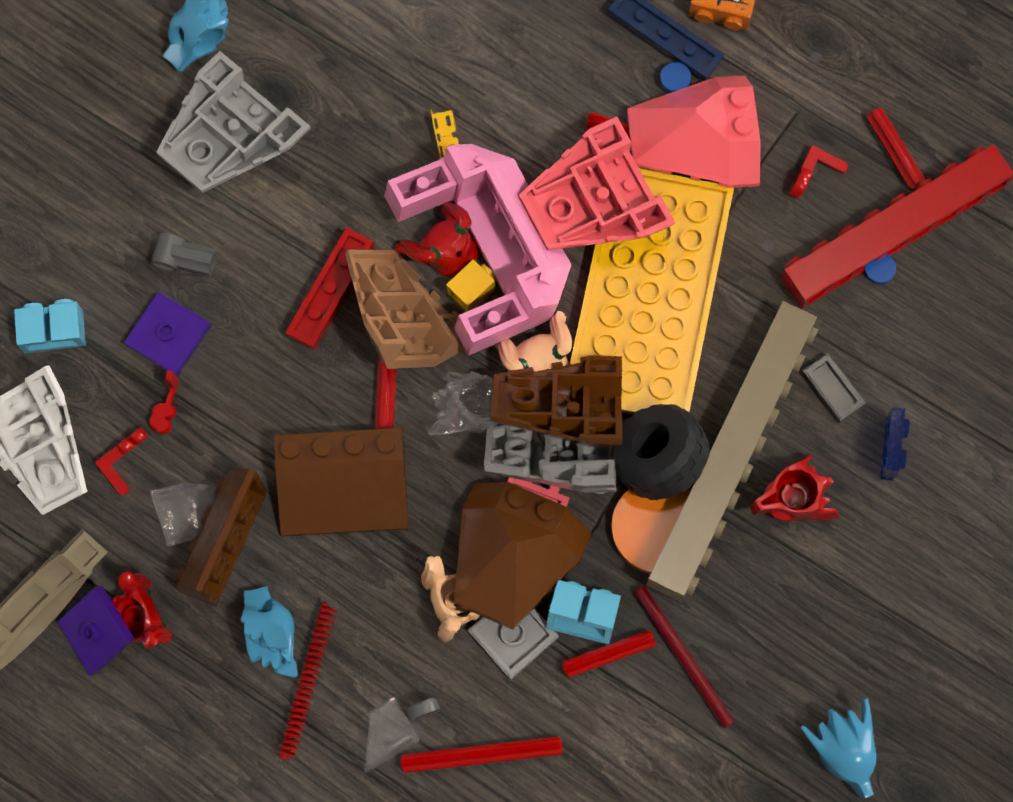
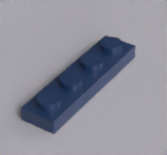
(667, 35)

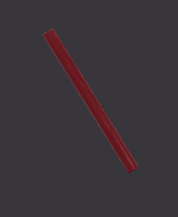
(684, 657)

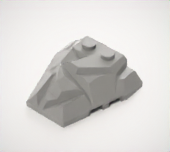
(549, 460)

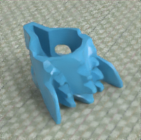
(196, 31)
(269, 632)
(847, 748)

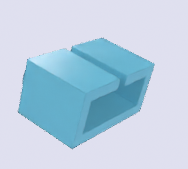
(49, 327)
(583, 612)

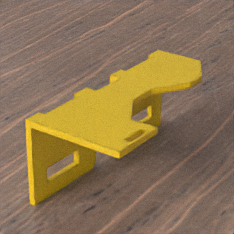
(444, 130)

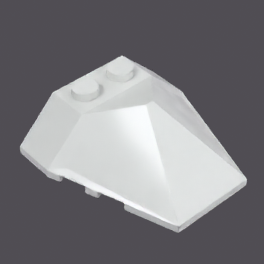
(40, 442)

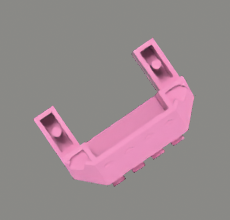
(523, 267)

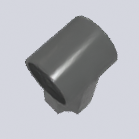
(175, 253)

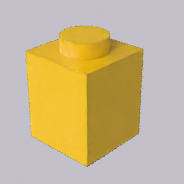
(472, 285)

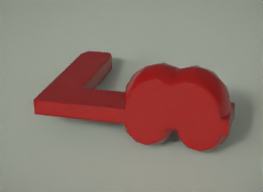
(805, 173)
(163, 412)
(106, 461)

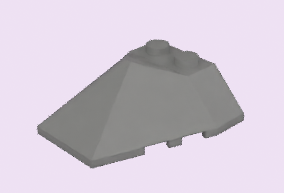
(226, 128)

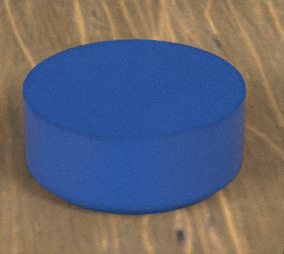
(675, 77)
(880, 271)

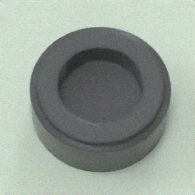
(423, 709)

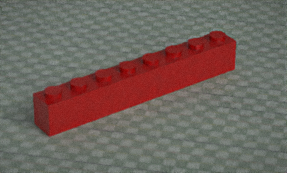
(897, 226)

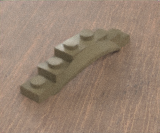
(45, 594)

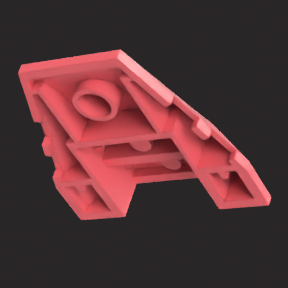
(700, 132)
(594, 194)

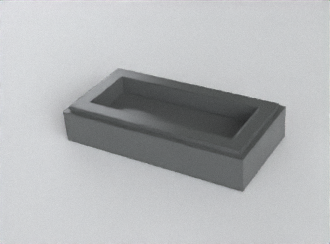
(833, 388)

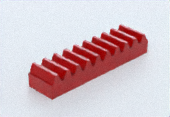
(327, 292)

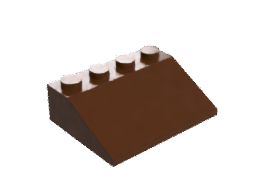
(341, 482)
(222, 536)

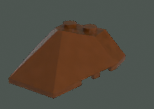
(564, 402)
(513, 551)

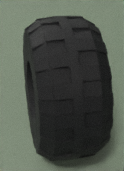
(675, 466)

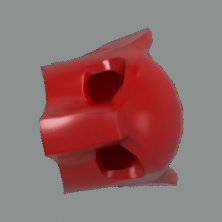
(797, 495)

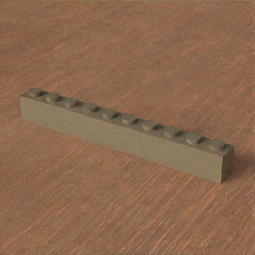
(731, 453)

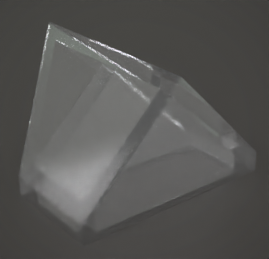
(182, 510)
(387, 734)

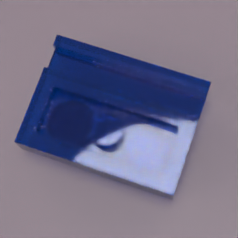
(893, 456)

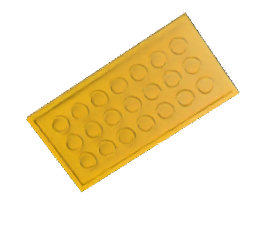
(656, 295)

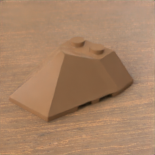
(399, 313)

